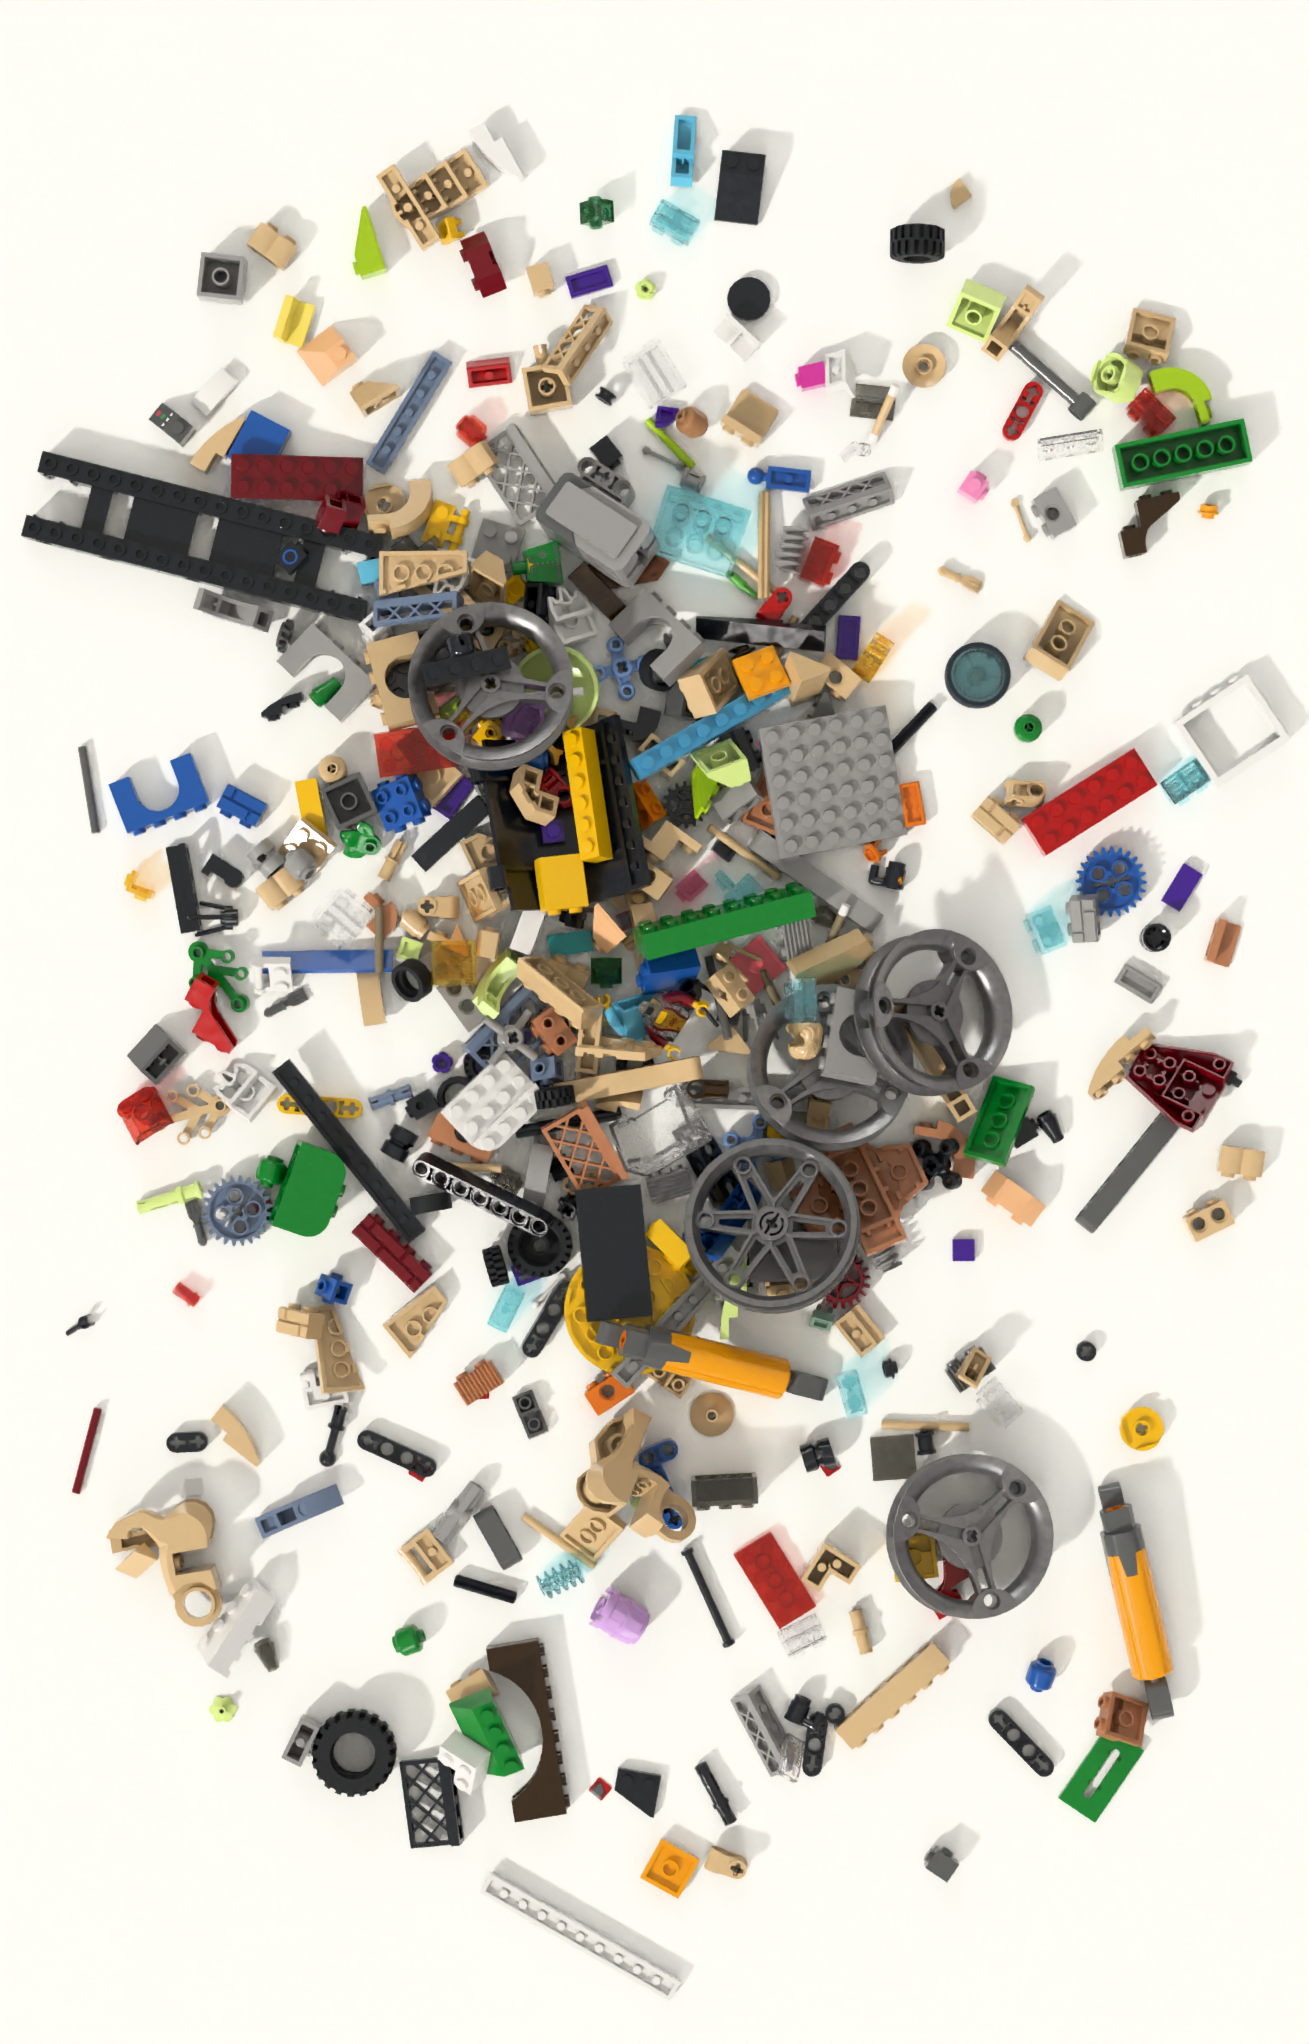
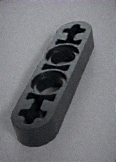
(544, 1316)
(395, 1456)
(1019, 1743)

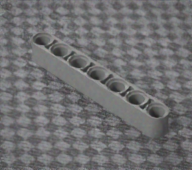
(816, 882)

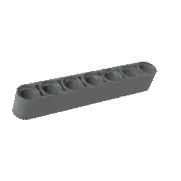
(1126, 1173)

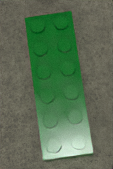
(1182, 454)

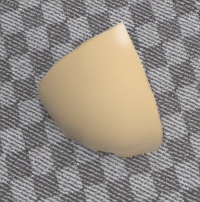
(780, 1172)

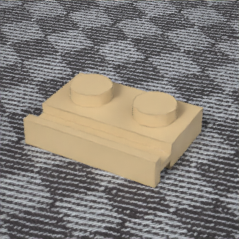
(859, 1330)

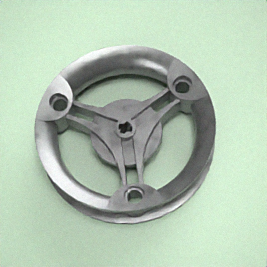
(491, 702)
(933, 1013)
(819, 1086)
(985, 1531)

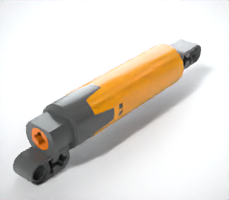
(710, 1361)
(1136, 1599)

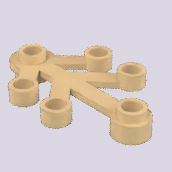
(195, 1112)

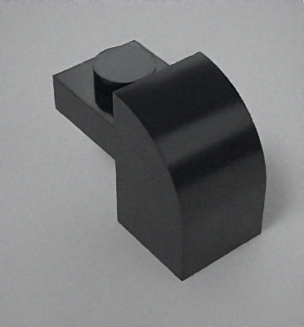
(645, 725)

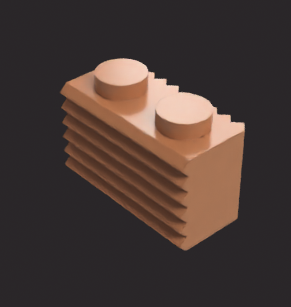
(478, 1382)

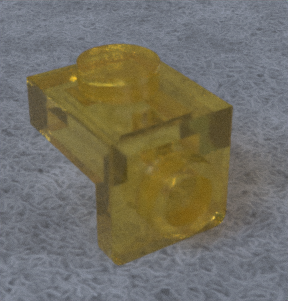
(140, 892)

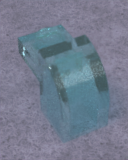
(744, 886)

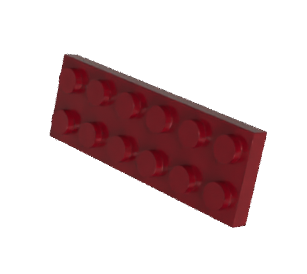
(294, 476)

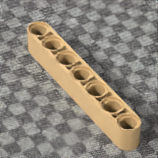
(636, 1078)

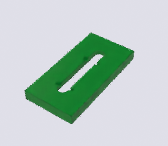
(1074, 1790)

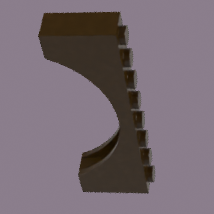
(523, 1665)

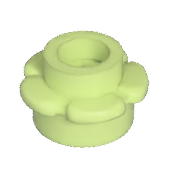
(645, 295)

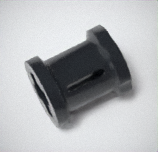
(925, 1442)

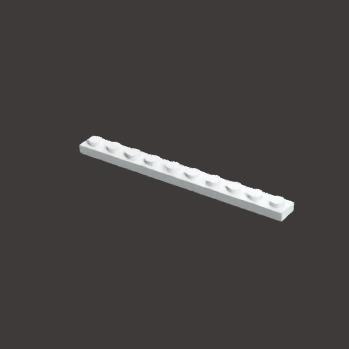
(580, 1936)

